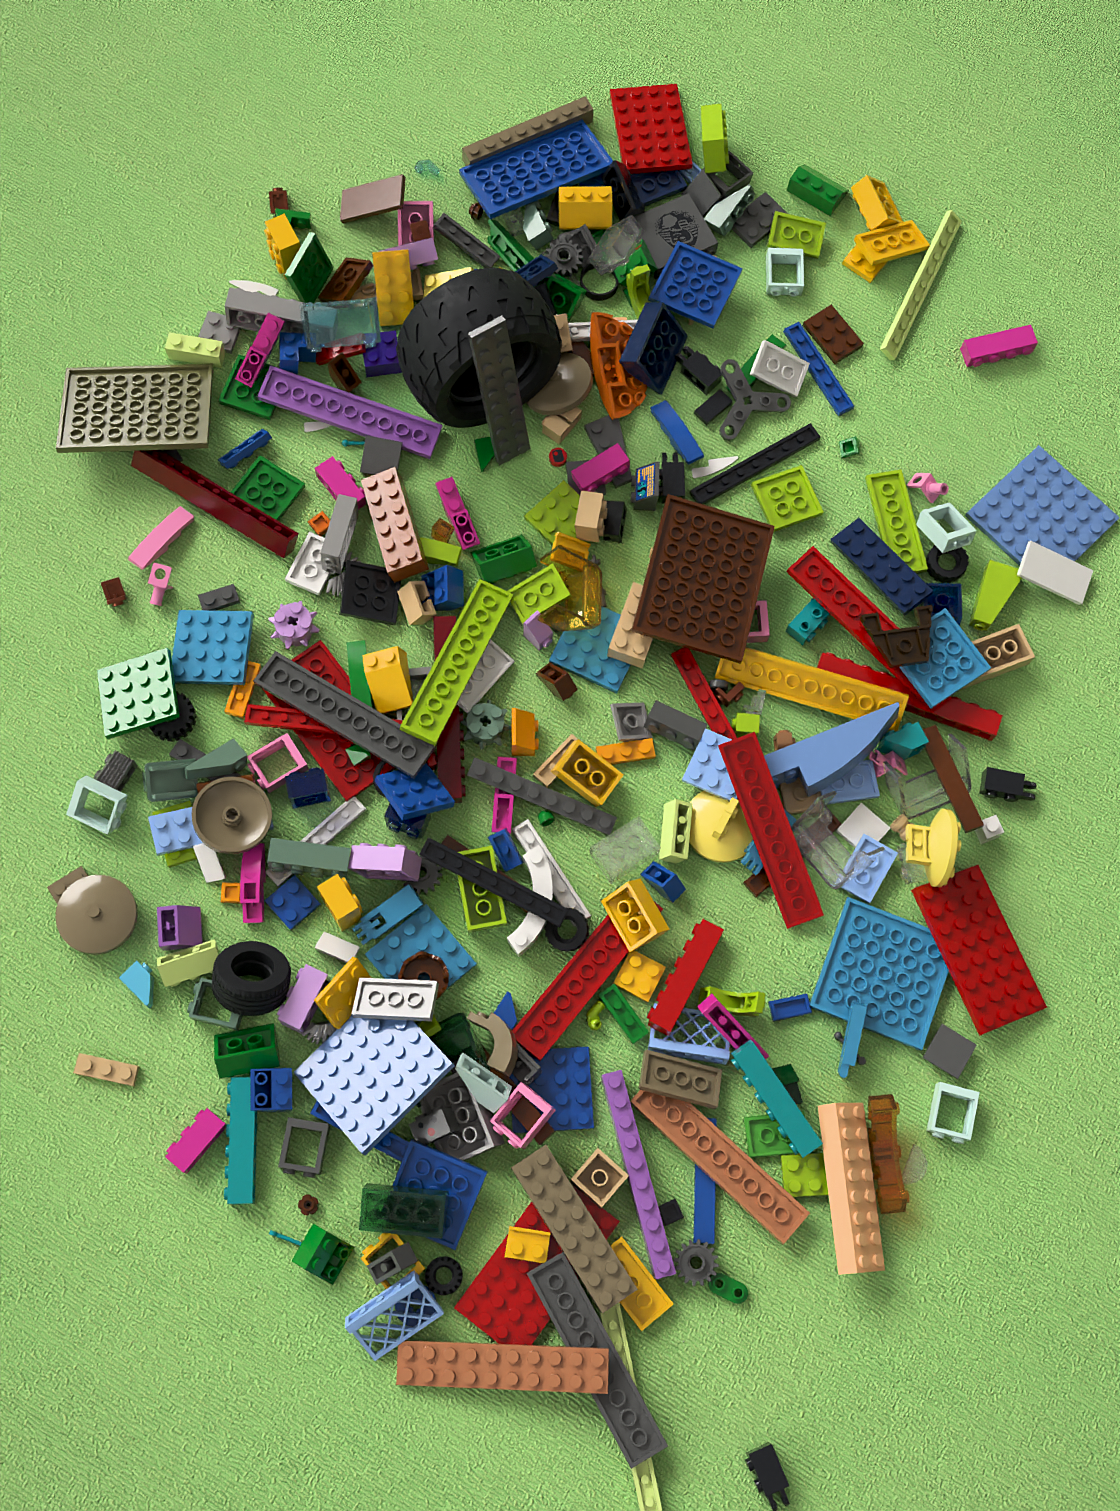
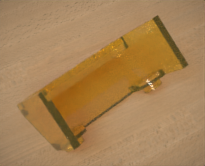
(585, 585)

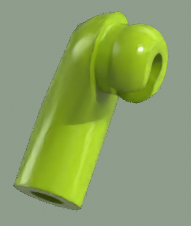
(593, 1015)

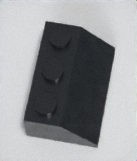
(624, 193)

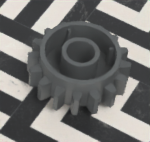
(570, 252)
(430, 880)
(706, 1256)

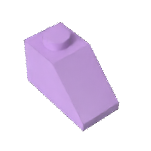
(536, 632)

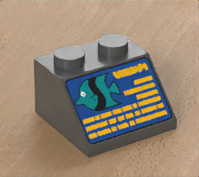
(645, 487)

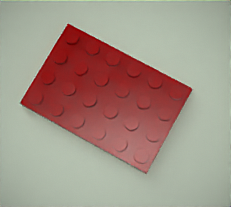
(650, 128)

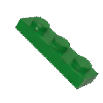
(623, 1014)

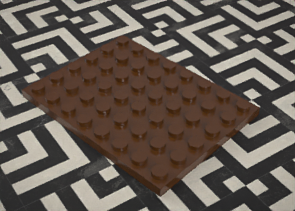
(703, 579)

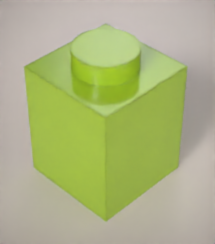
(745, 724)

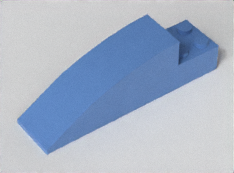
(832, 753)

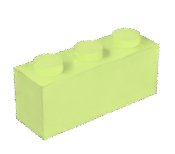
(195, 349)
(675, 831)
(188, 963)

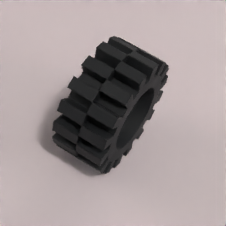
(430, 1275)

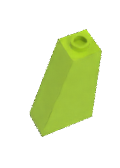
(994, 590)

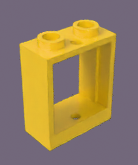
(384, 1239)

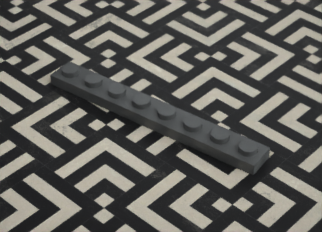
(541, 796)

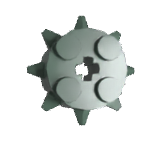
(487, 734)

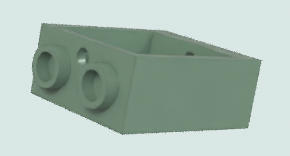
(194, 1008)

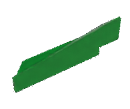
(509, 248)

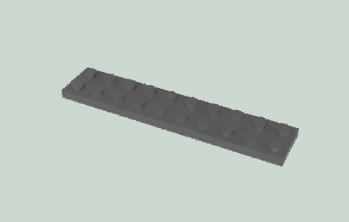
(499, 389)
(343, 714)
(581, 1327)

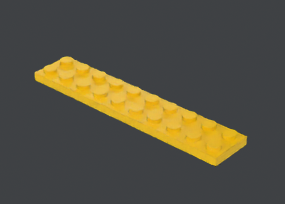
(810, 685)

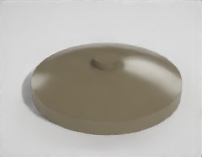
(566, 387)
(231, 815)
(96, 914)

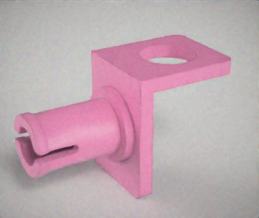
(928, 486)
(159, 585)
(892, 758)

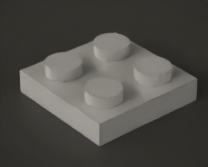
(216, 328)

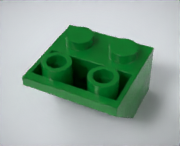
(322, 1254)

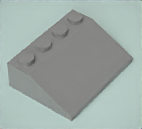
(475, 1131)

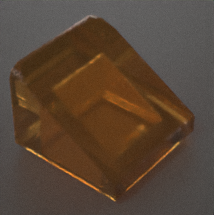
(442, 531)

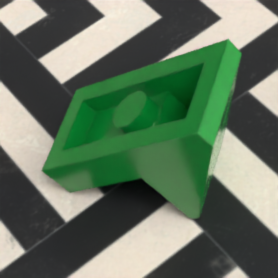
(296, 218)

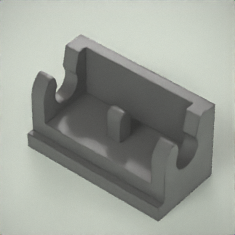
(584, 240)
(526, 1069)

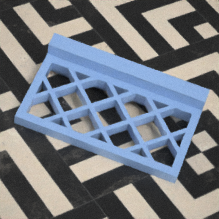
(687, 1050)
(381, 1304)

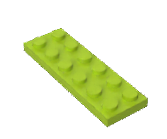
(896, 517)

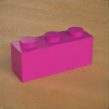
(601, 469)
(337, 481)
(195, 1140)

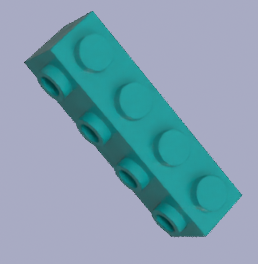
(807, 622)

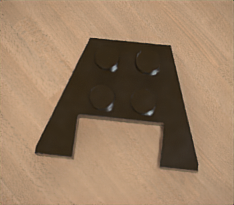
(902, 645)

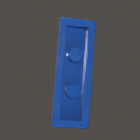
(245, 449)

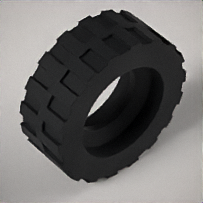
(941, 574)
(573, 943)

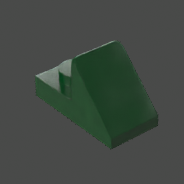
(789, 1080)

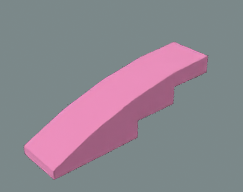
(158, 540)

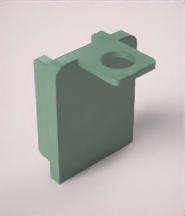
(167, 780)

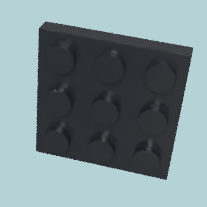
(369, 593)

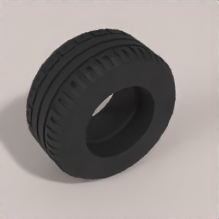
(245, 996)

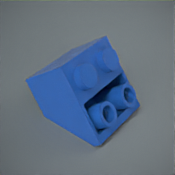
(445, 588)
(271, 1090)

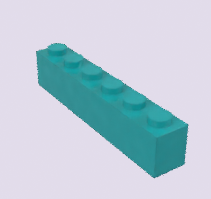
(776, 1098)
(242, 1144)

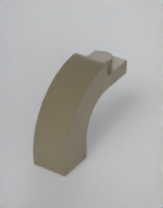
(505, 1044)

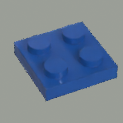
(292, 902)

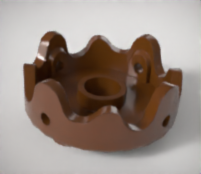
(429, 964)

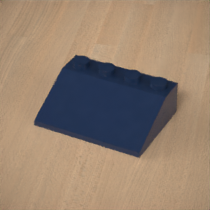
(653, 346)

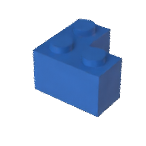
(292, 351)

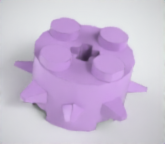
(293, 614)

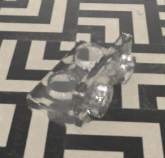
(909, 872)

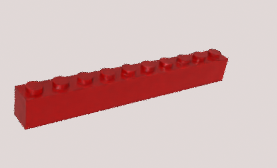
(950, 712)

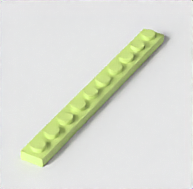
(920, 285)
(643, 1473)

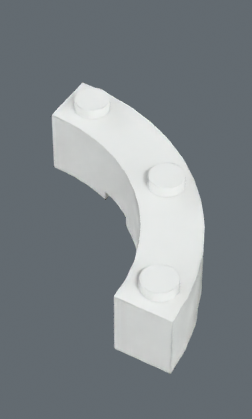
(542, 884)

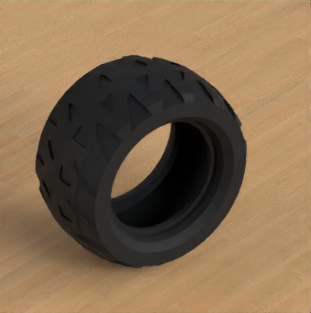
(437, 349)

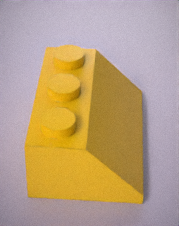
(875, 203)
(585, 206)
(635, 914)

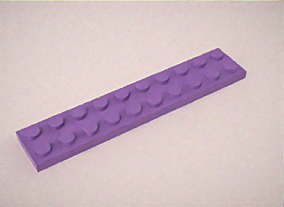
(349, 411)

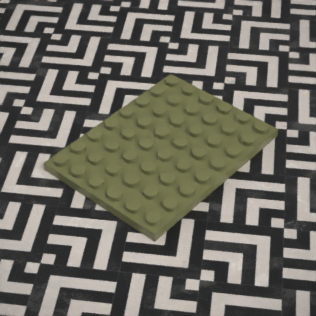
(135, 408)

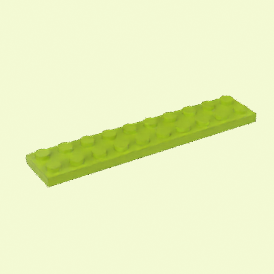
(456, 662)

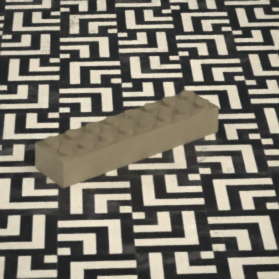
(574, 1229)

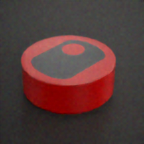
(558, 457)

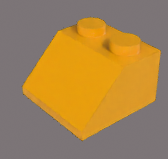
(523, 733)

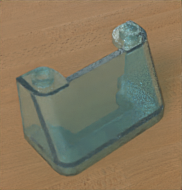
(340, 323)

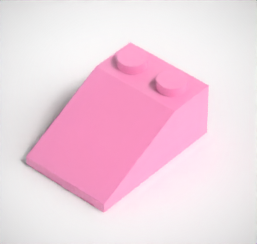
(414, 212)

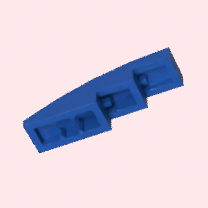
(678, 433)

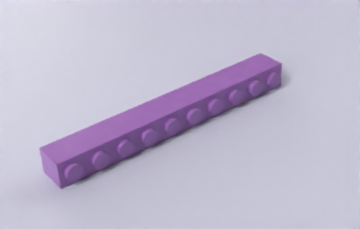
(639, 1177)

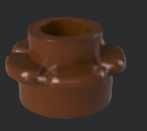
(476, 211)
(313, 1204)

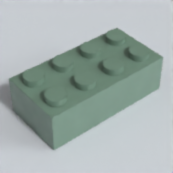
(308, 858)

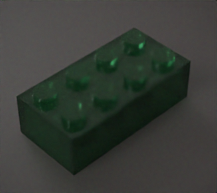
(403, 1210)

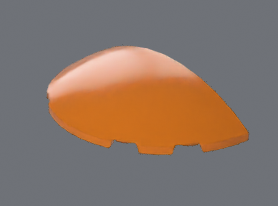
(617, 388)

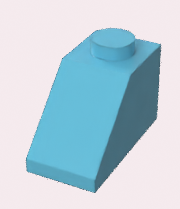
(140, 982)

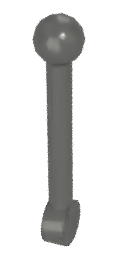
(861, 1060)

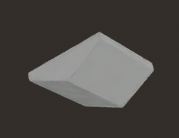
(630, 721)

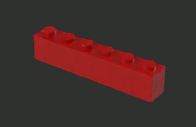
(683, 981)

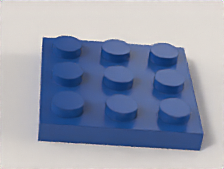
(414, 796)

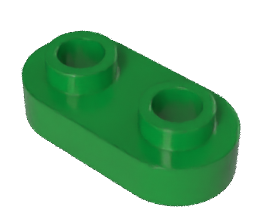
(728, 1287)

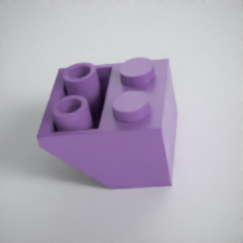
(179, 927)

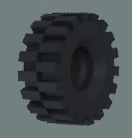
(179, 726)

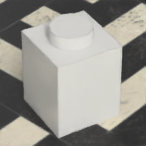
(991, 830)

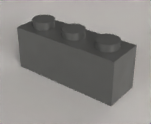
(675, 725)

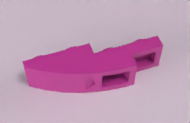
(260, 350)
(457, 514)
(252, 884)

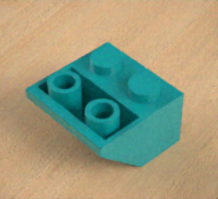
(905, 742)

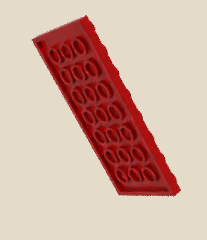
(330, 748)
(979, 950)
(502, 1295)

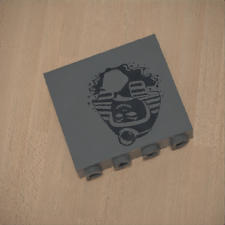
(673, 223)

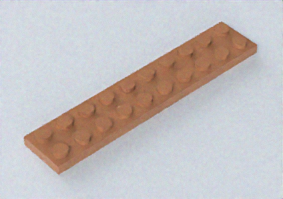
(723, 1163)
(503, 1366)

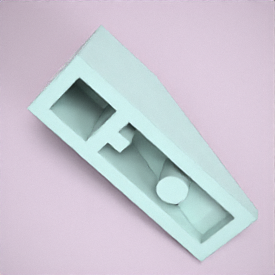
(484, 1085)

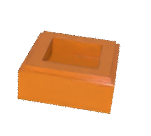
(319, 523)

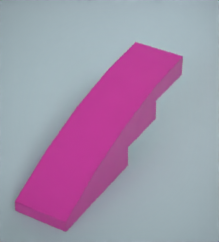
(502, 800)

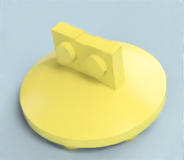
(718, 828)
(935, 846)

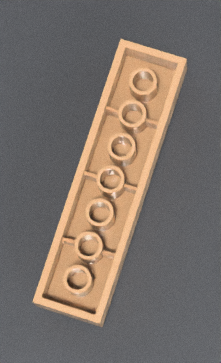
(851, 1188)

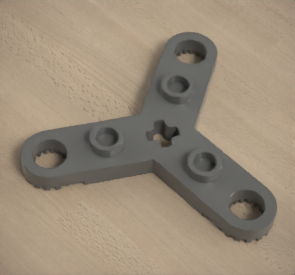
(758, 400)

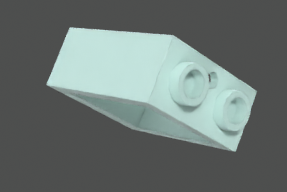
(785, 256)
(945, 541)
(77, 811)
(957, 1092)

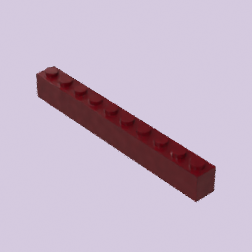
(216, 501)
(448, 745)

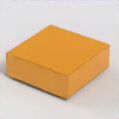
(230, 893)

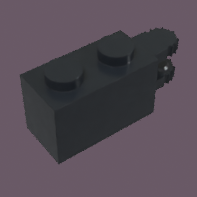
(699, 370)
(671, 477)
(1005, 785)
(768, 1473)

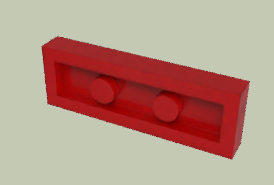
(331, 352)

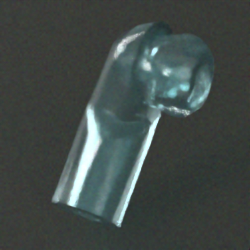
(427, 165)

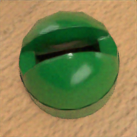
(545, 818)

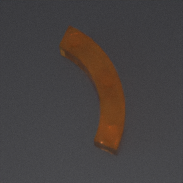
(886, 1154)

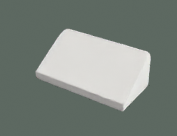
(209, 863)
(336, 947)

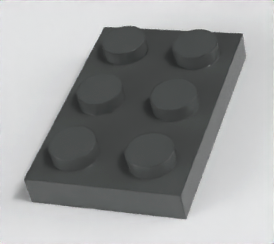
(757, 219)

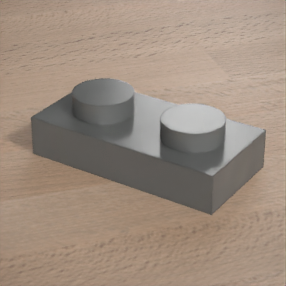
(219, 598)

